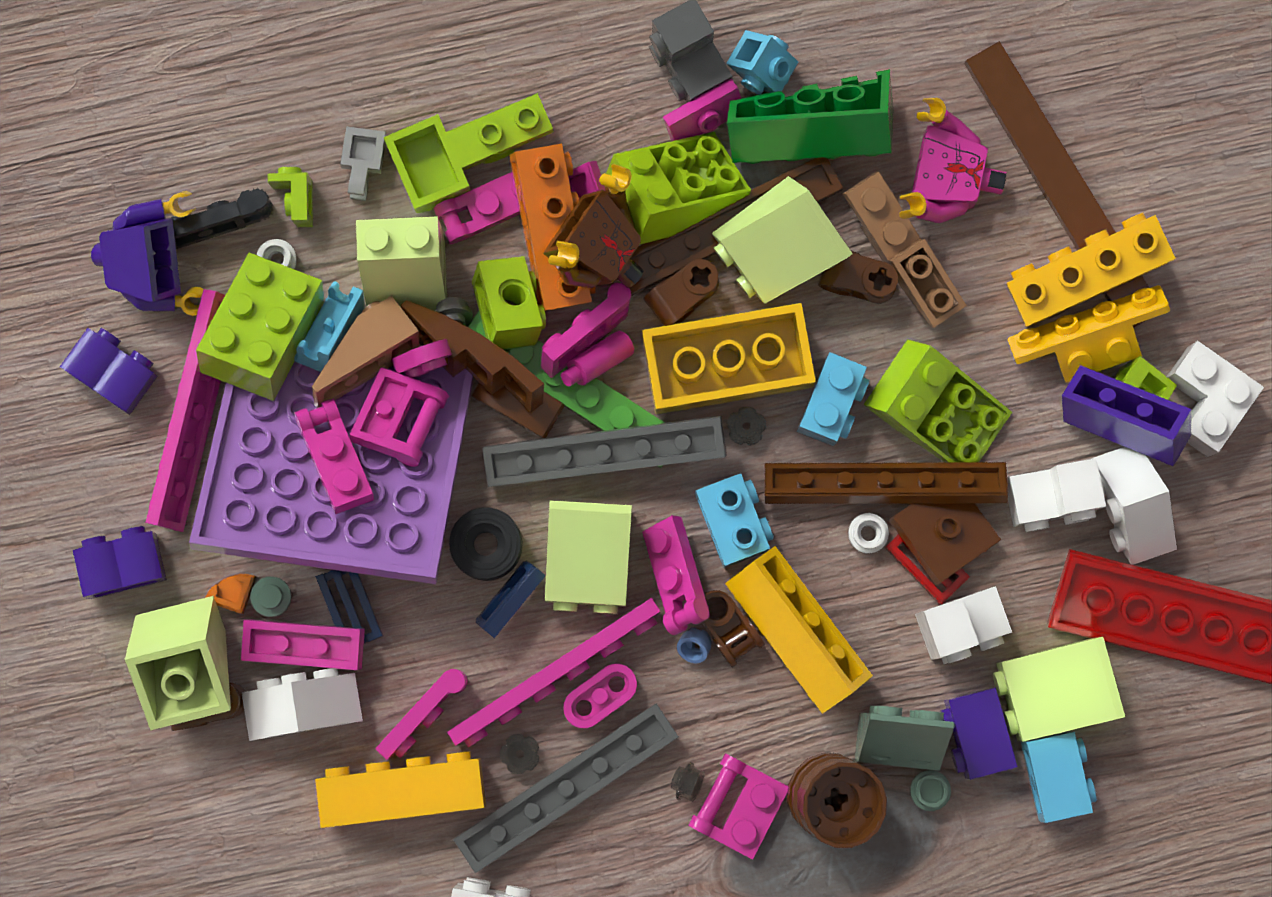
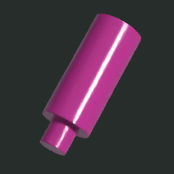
(598, 359)

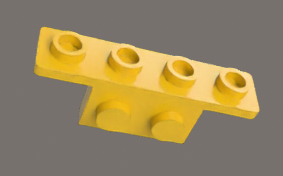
(1094, 336)

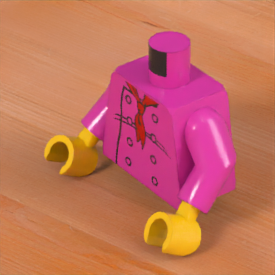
(949, 168)

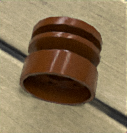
(853, 813)

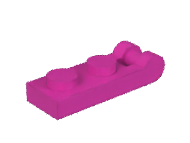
(486, 204)
(586, 330)
(334, 457)
(675, 574)
(424, 712)

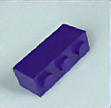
(1127, 415)

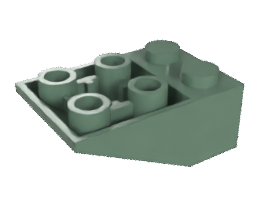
(902, 741)

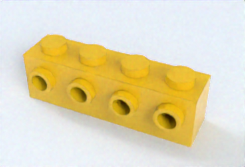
(1090, 270)
(797, 630)
(400, 792)

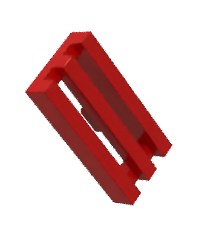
(939, 596)

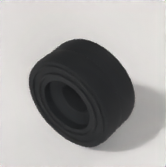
(485, 521)

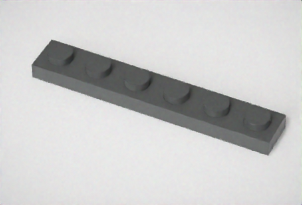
(604, 451)
(565, 788)

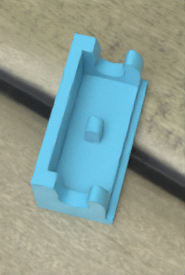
(330, 326)

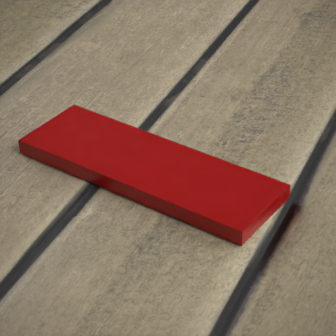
(1164, 615)

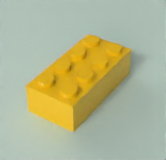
(728, 358)

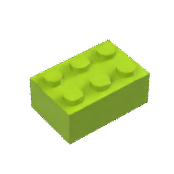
(260, 326)

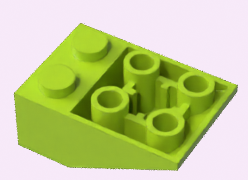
(679, 184)
(937, 405)

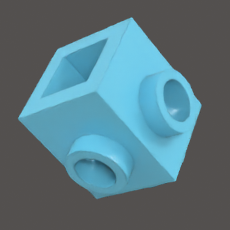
(762, 62)

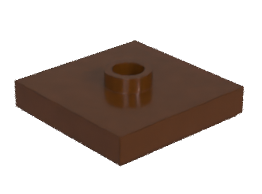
(944, 536)

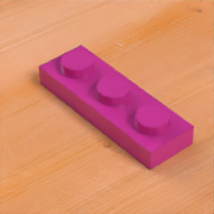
(302, 644)

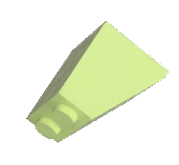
(780, 241)
(402, 260)
(587, 556)
(180, 663)
(1058, 690)

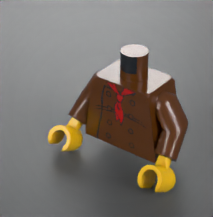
(598, 237)

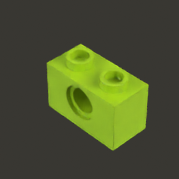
(505, 323)

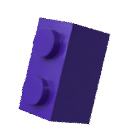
(979, 734)

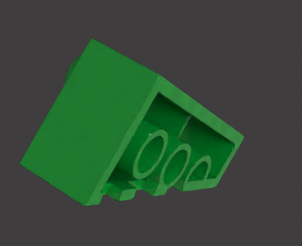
(814, 122)

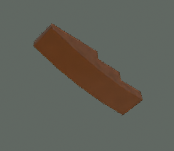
(477, 355)

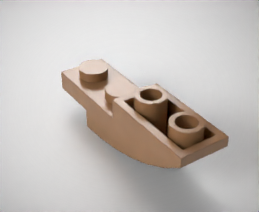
(901, 246)

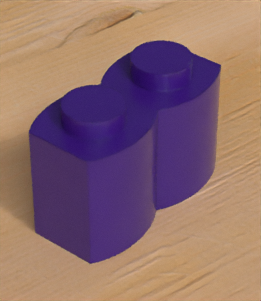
(109, 370)
(119, 563)

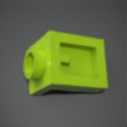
(300, 200)

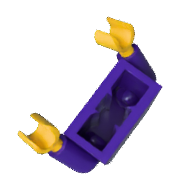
(142, 257)

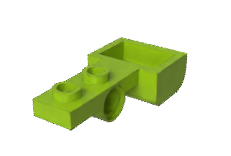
(434, 160)

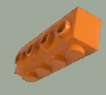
(544, 206)

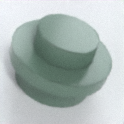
(271, 596)
(930, 790)

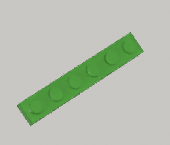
(592, 401)

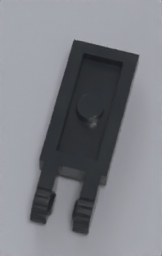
(222, 218)

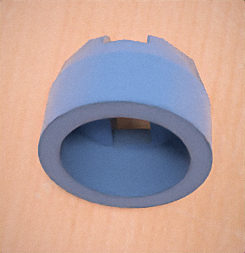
(687, 642)

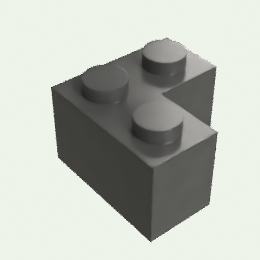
(685, 45)

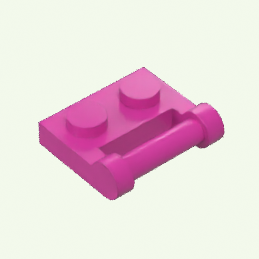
(385, 413)
(751, 812)

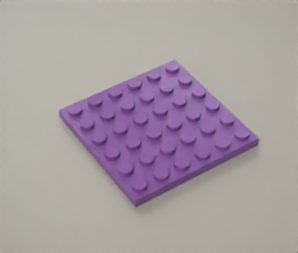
(270, 503)

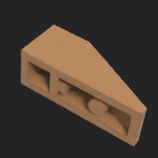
(370, 343)

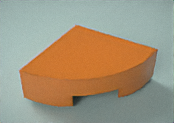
(233, 592)

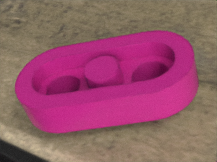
(423, 359)
(601, 697)

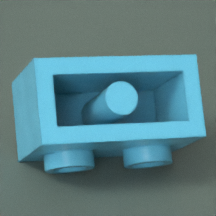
(832, 397)
(733, 519)
(1058, 776)

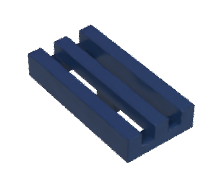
(323, 579)
(510, 598)

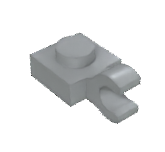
(362, 154)

